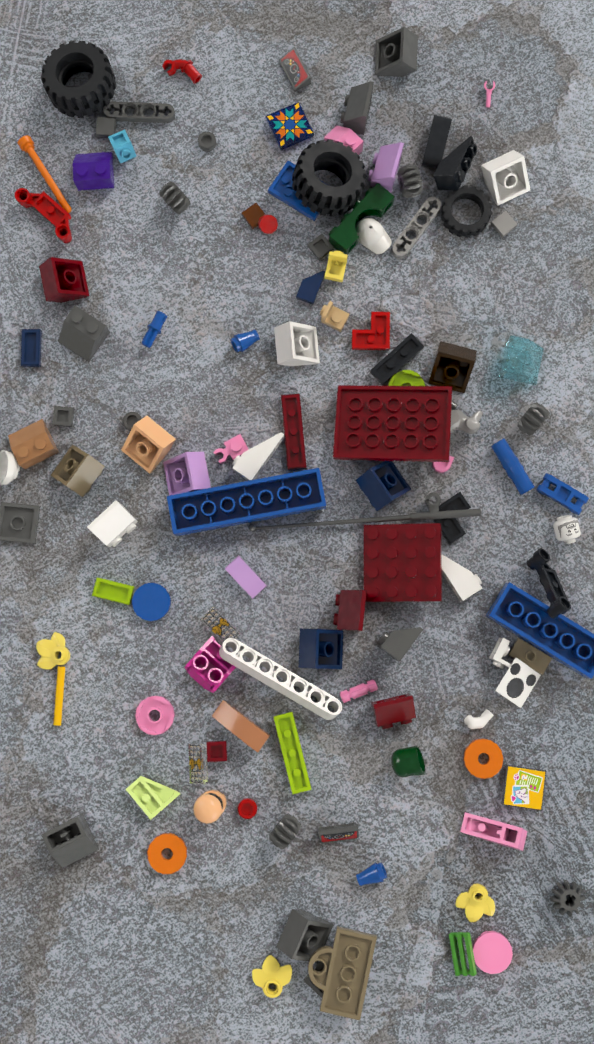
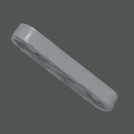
(415, 227)

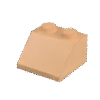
(148, 444)

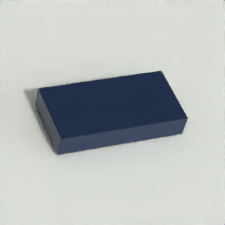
(31, 347)

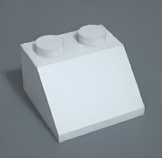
(506, 177)
(296, 344)
(113, 524)

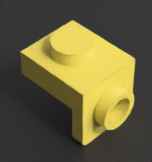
(336, 266)

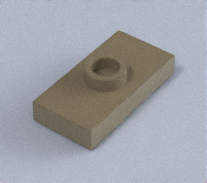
(530, 656)

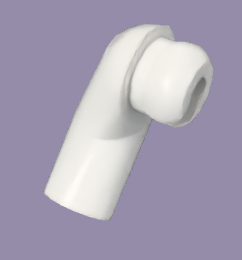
(478, 722)

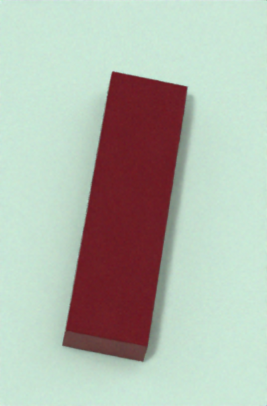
(293, 432)

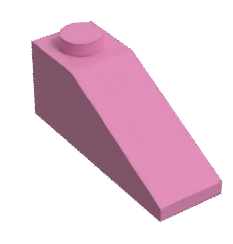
(494, 831)

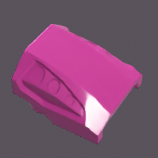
(208, 666)

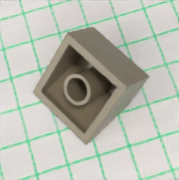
(78, 470)

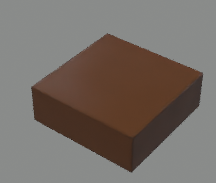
(253, 215)

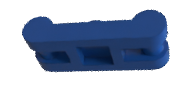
(562, 493)

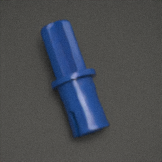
(154, 328)

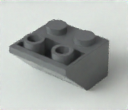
(70, 840)

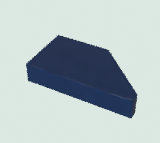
(310, 287)

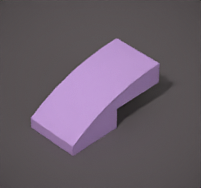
(245, 577)

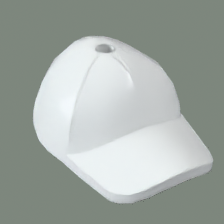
(374, 239)

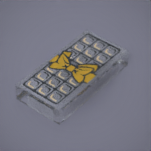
(219, 625)
(198, 763)

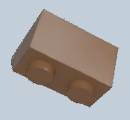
(32, 444)

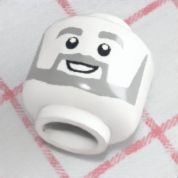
(567, 529)

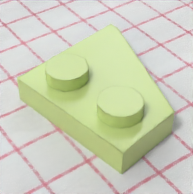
(151, 795)

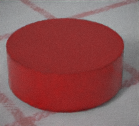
(267, 224)
(247, 808)

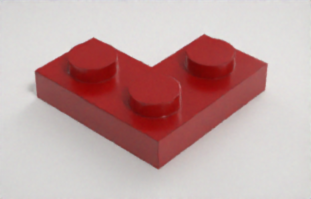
(375, 339)

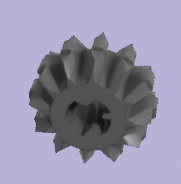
(410, 181)
(174, 197)
(533, 418)
(285, 831)
(560, 898)

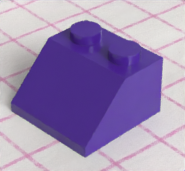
(93, 171)

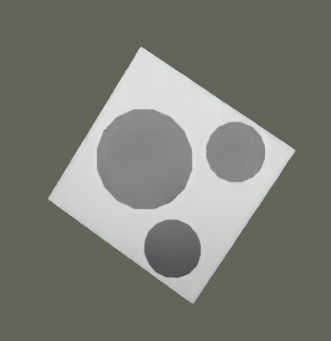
(518, 682)

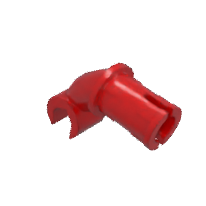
(185, 66)

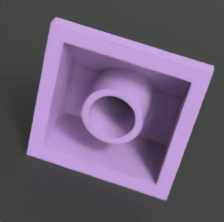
(386, 166)
(186, 473)

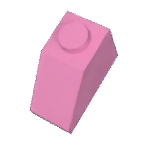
(347, 137)

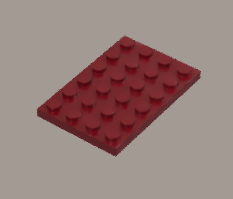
(393, 423)

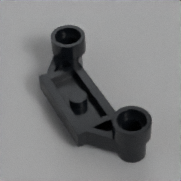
(548, 578)

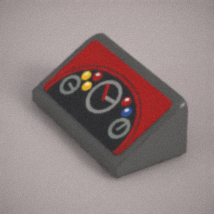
(295, 69)
(338, 832)

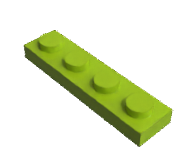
(292, 753)

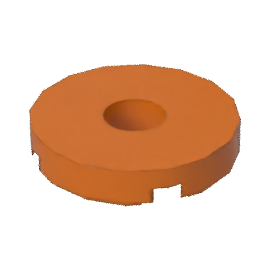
(494, 762)
(162, 864)

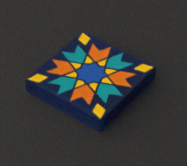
(289, 126)

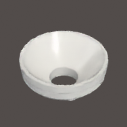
(8, 467)

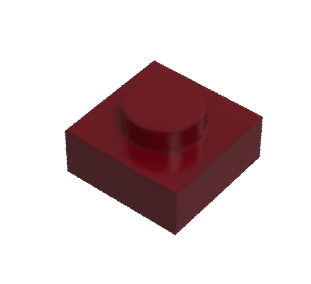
(216, 751)

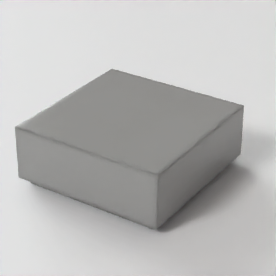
(504, 224)

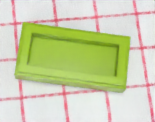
(113, 591)

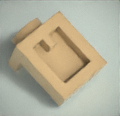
(333, 316)

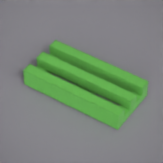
(455, 955)

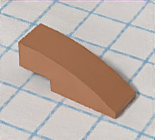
(240, 726)

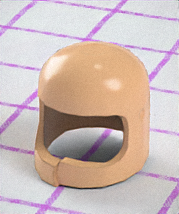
(208, 807)

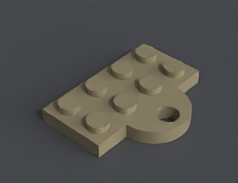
(344, 972)

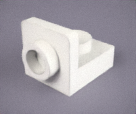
(501, 649)

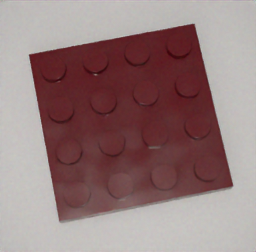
(403, 563)

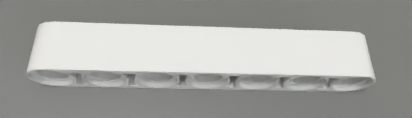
(290, 679)

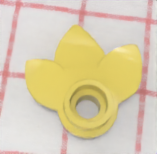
(50, 650)
(476, 905)
(272, 973)

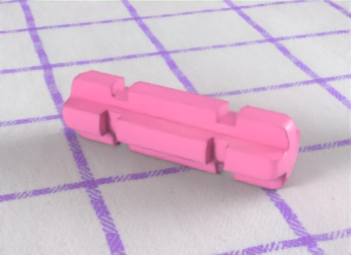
(358, 691)

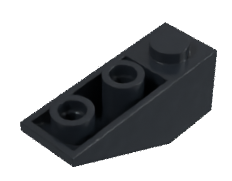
(454, 167)

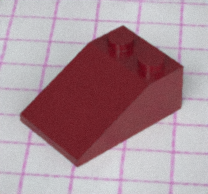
(350, 610)

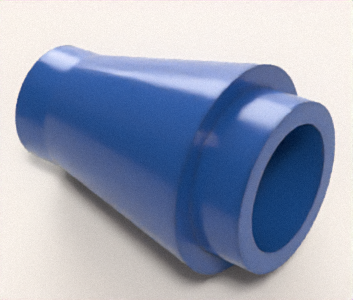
(244, 340)
(373, 874)

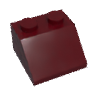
(63, 280)
(394, 710)

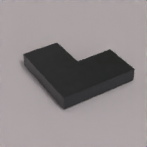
(450, 527)

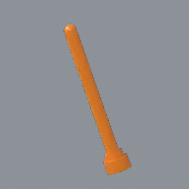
(26, 144)

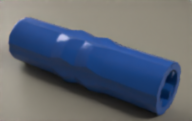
(512, 466)

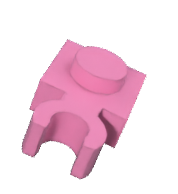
(234, 447)

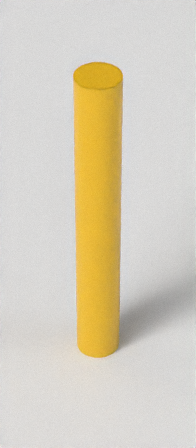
(59, 695)

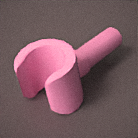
(488, 94)

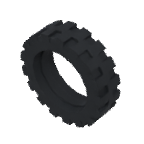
(472, 194)

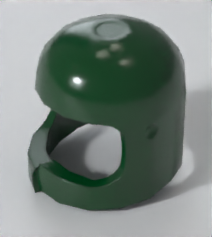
(408, 762)

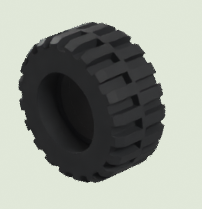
(69, 61)
(332, 158)

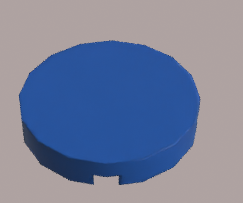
(151, 602)

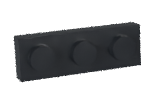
(397, 359)

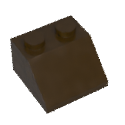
(452, 366)

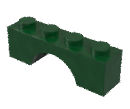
(376, 203)

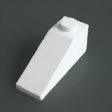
(254, 459)
(460, 579)

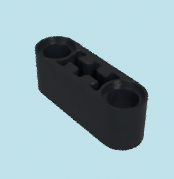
(436, 141)

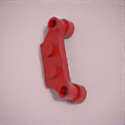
(49, 210)

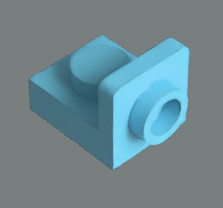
(122, 146)

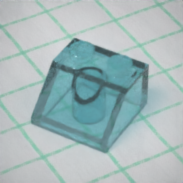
(521, 360)

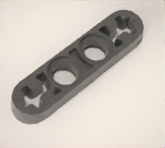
(140, 108)

